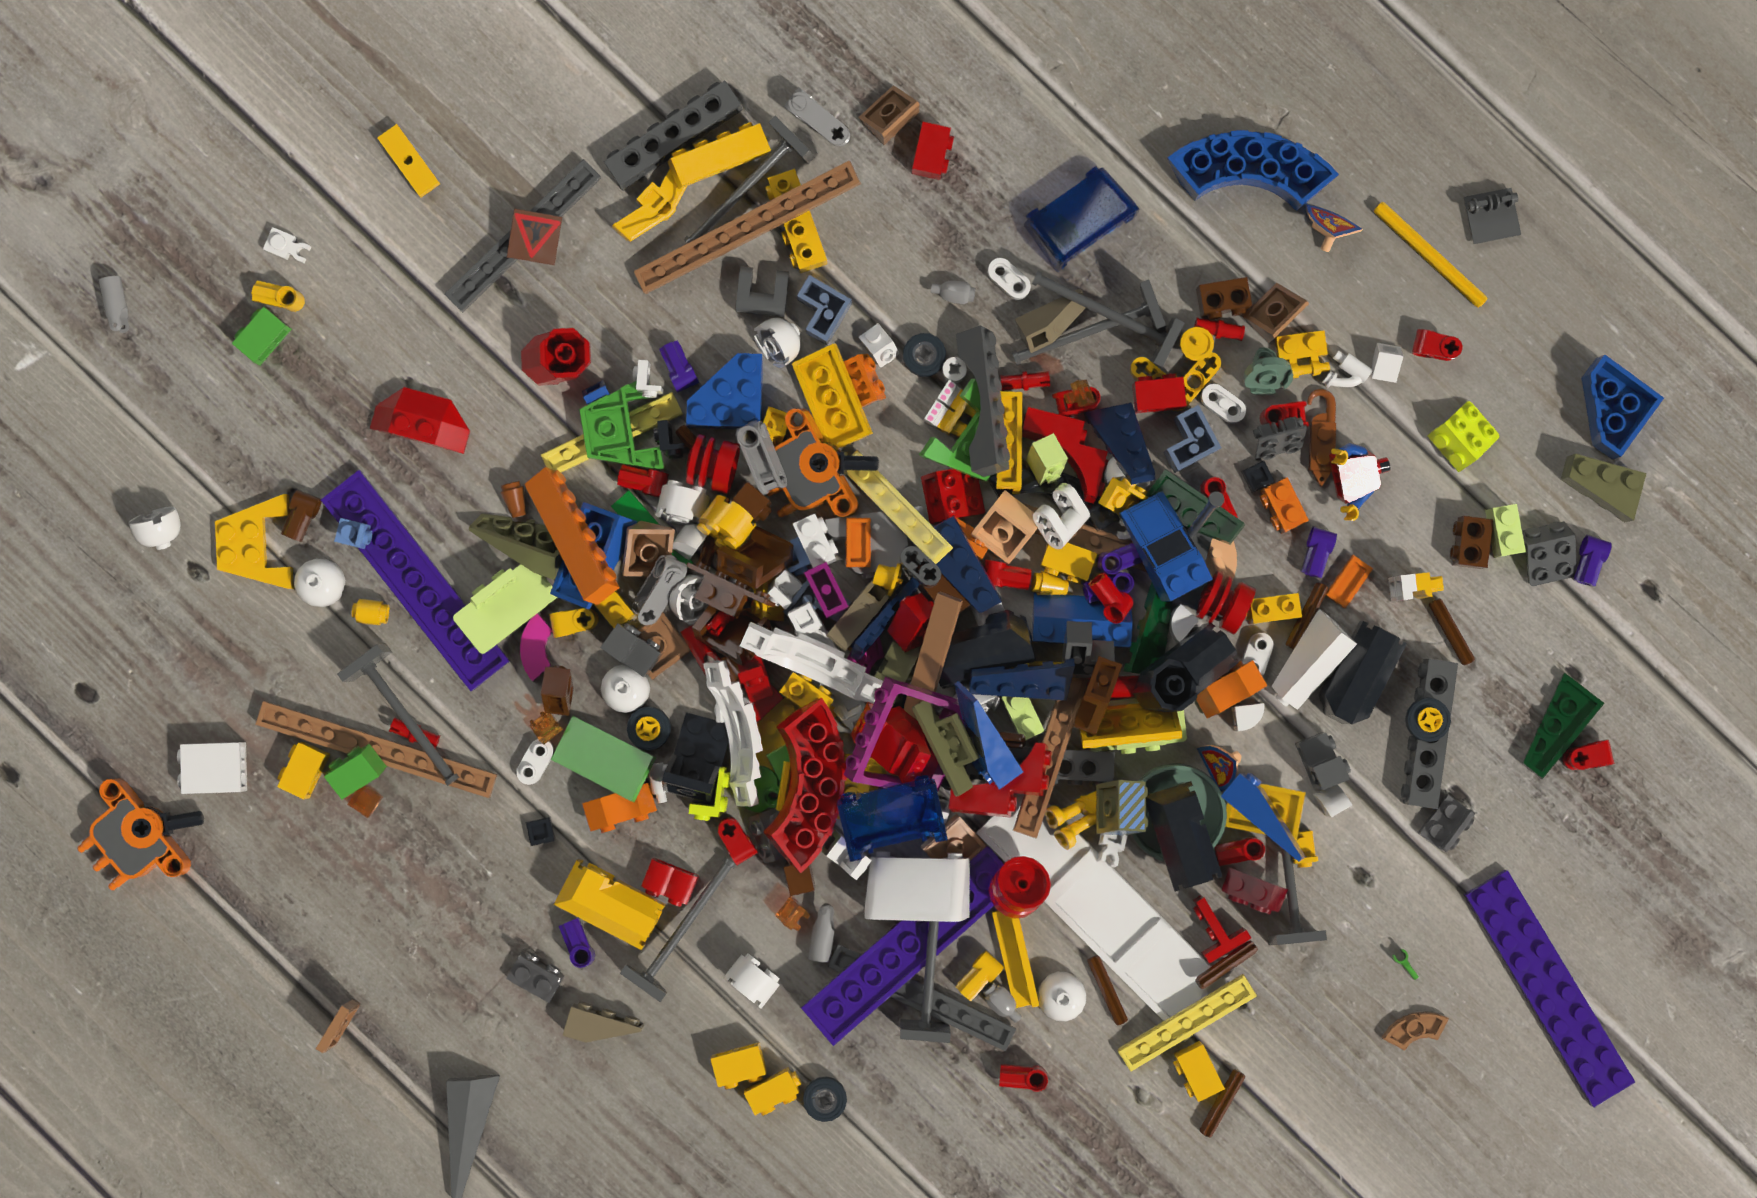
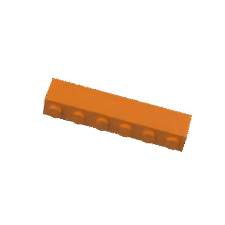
(572, 536)

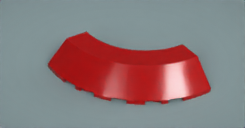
(814, 785)

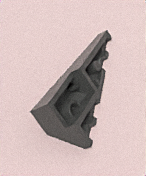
(467, 1114)

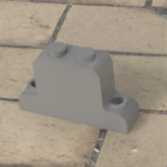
(886, 540)

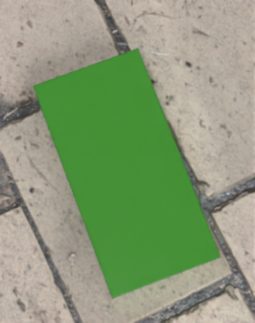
(603, 758)

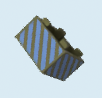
(1121, 807)

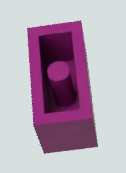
(826, 589)

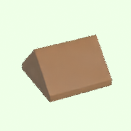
(890, 114)
(1274, 311)
(644, 546)

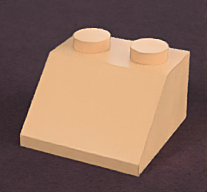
(1006, 527)

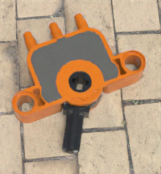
(810, 482)
(130, 848)

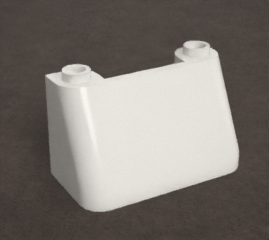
(918, 888)

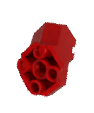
(556, 356)

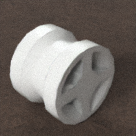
(952, 373)

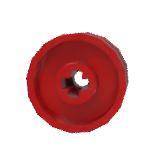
(1019, 887)

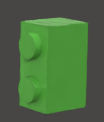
(261, 335)
(354, 771)

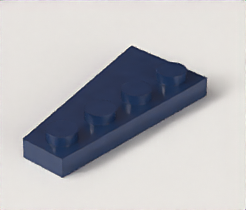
(1124, 440)
(964, 568)
(878, 625)
(1037, 682)

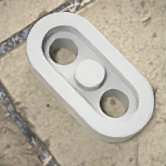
(1009, 278)
(1223, 403)
(1259, 656)
(535, 762)

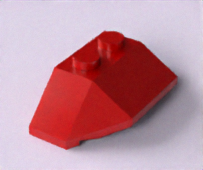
(422, 419)

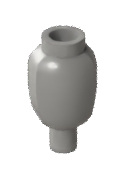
(955, 291)
(1001, 1001)

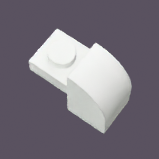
(836, 850)

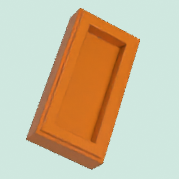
(858, 542)
(1348, 581)

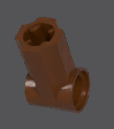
(303, 509)

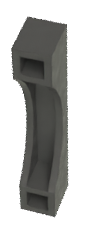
(989, 446)

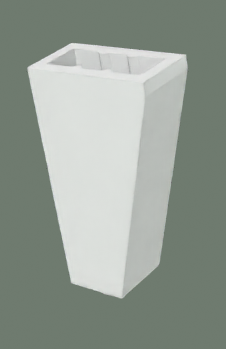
(1312, 660)

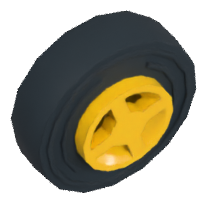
(1436, 716)
(641, 732)

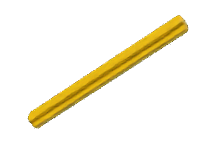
(1430, 254)

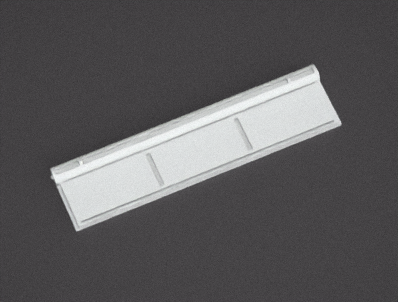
(1109, 916)

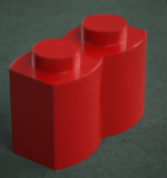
(669, 881)

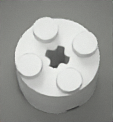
(681, 503)
(751, 980)

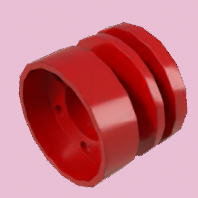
(714, 464)
(1225, 602)

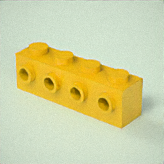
(718, 156)
(800, 231)

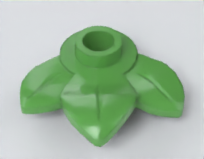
(765, 784)

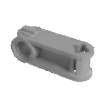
(809, 111)
(761, 457)
(657, 588)

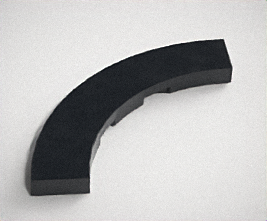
(1099, 515)

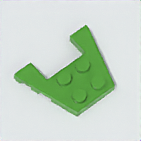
(610, 434)
(958, 456)

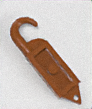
(1322, 436)

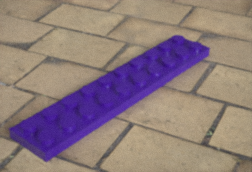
(413, 578)
(894, 960)
(1549, 988)

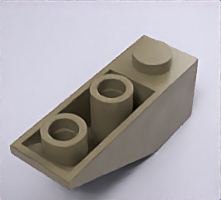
(1047, 322)
(858, 615)
(593, 1025)

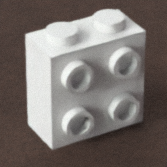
(812, 536)

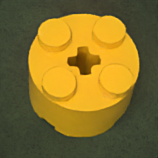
(726, 523)

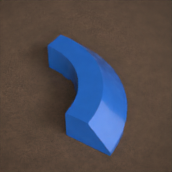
(1251, 160)

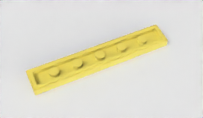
(642, 420)
(901, 512)
(1187, 1022)

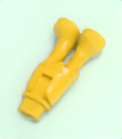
(1056, 817)

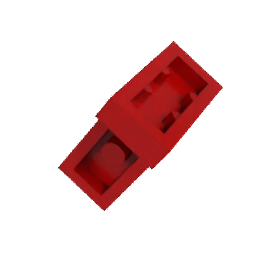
(755, 679)
(1216, 932)

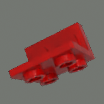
(951, 494)

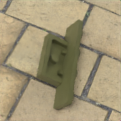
(949, 743)

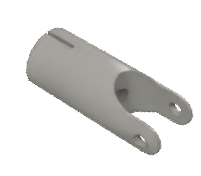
(114, 302)
(822, 935)

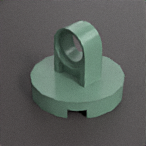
(1267, 373)

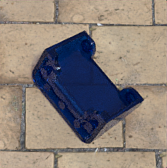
(1080, 217)
(891, 816)

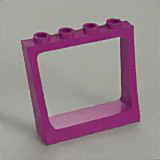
(875, 721)

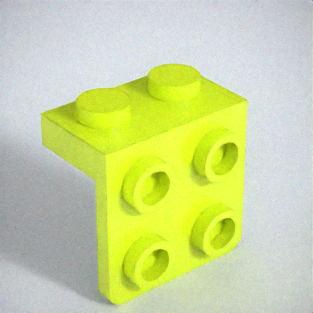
(1464, 436)
(705, 811)

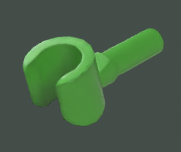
(1406, 964)

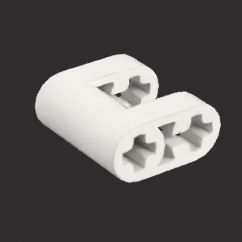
(1060, 530)

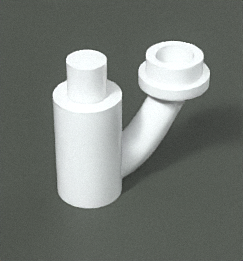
(1357, 369)
(655, 779)

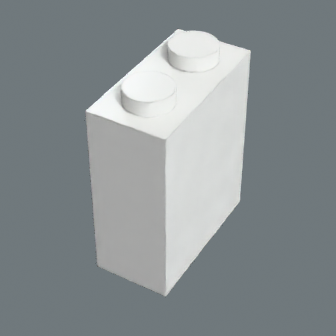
(212, 768)

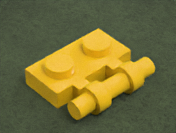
(1302, 346)

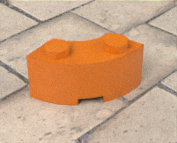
(1231, 688)
(613, 809)

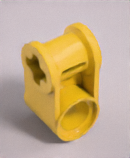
(569, 621)

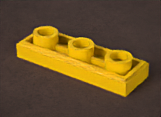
(401, 150)

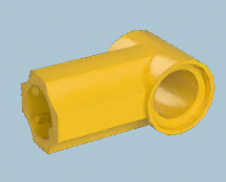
(277, 296)
(983, 970)

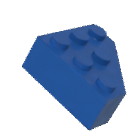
(730, 396)
(1616, 405)

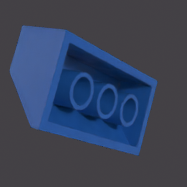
(1054, 611)

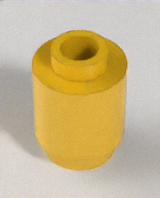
(370, 612)

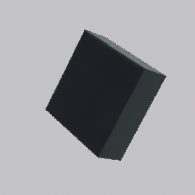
(1258, 476)
(540, 831)

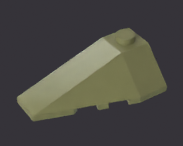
(523, 542)

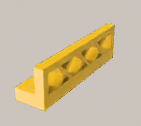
(1013, 422)
(1015, 960)

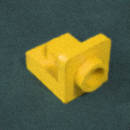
(775, 424)
(1306, 843)

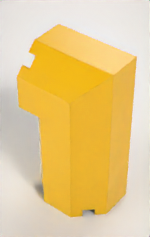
(609, 904)

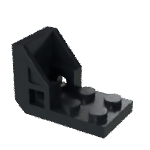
(696, 758)

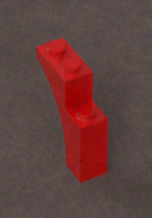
(1086, 461)
(991, 801)

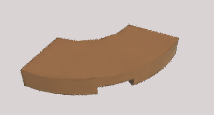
(1414, 1027)

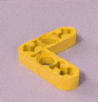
(1200, 364)

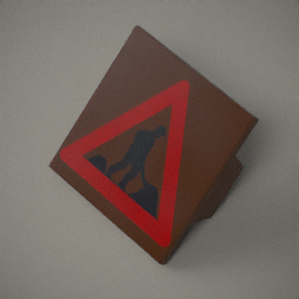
(534, 237)

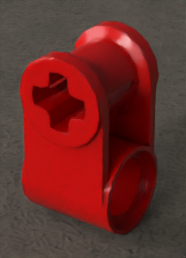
(1432, 344)
(1074, 409)
(1285, 411)
(1591, 756)
(738, 844)

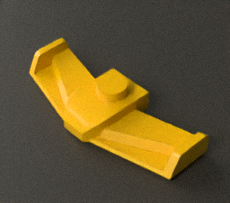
(656, 206)

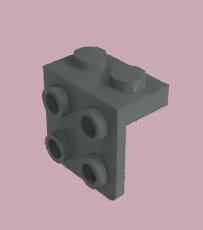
(1550, 553)

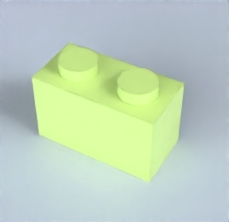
(1046, 459)
(1506, 531)
(1023, 716)

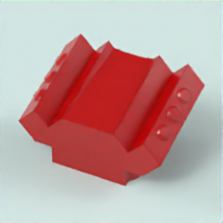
(900, 745)

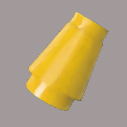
(1047, 584)

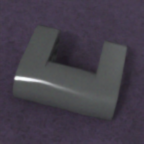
(758, 302)
(930, 566)

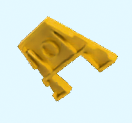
(243, 543)

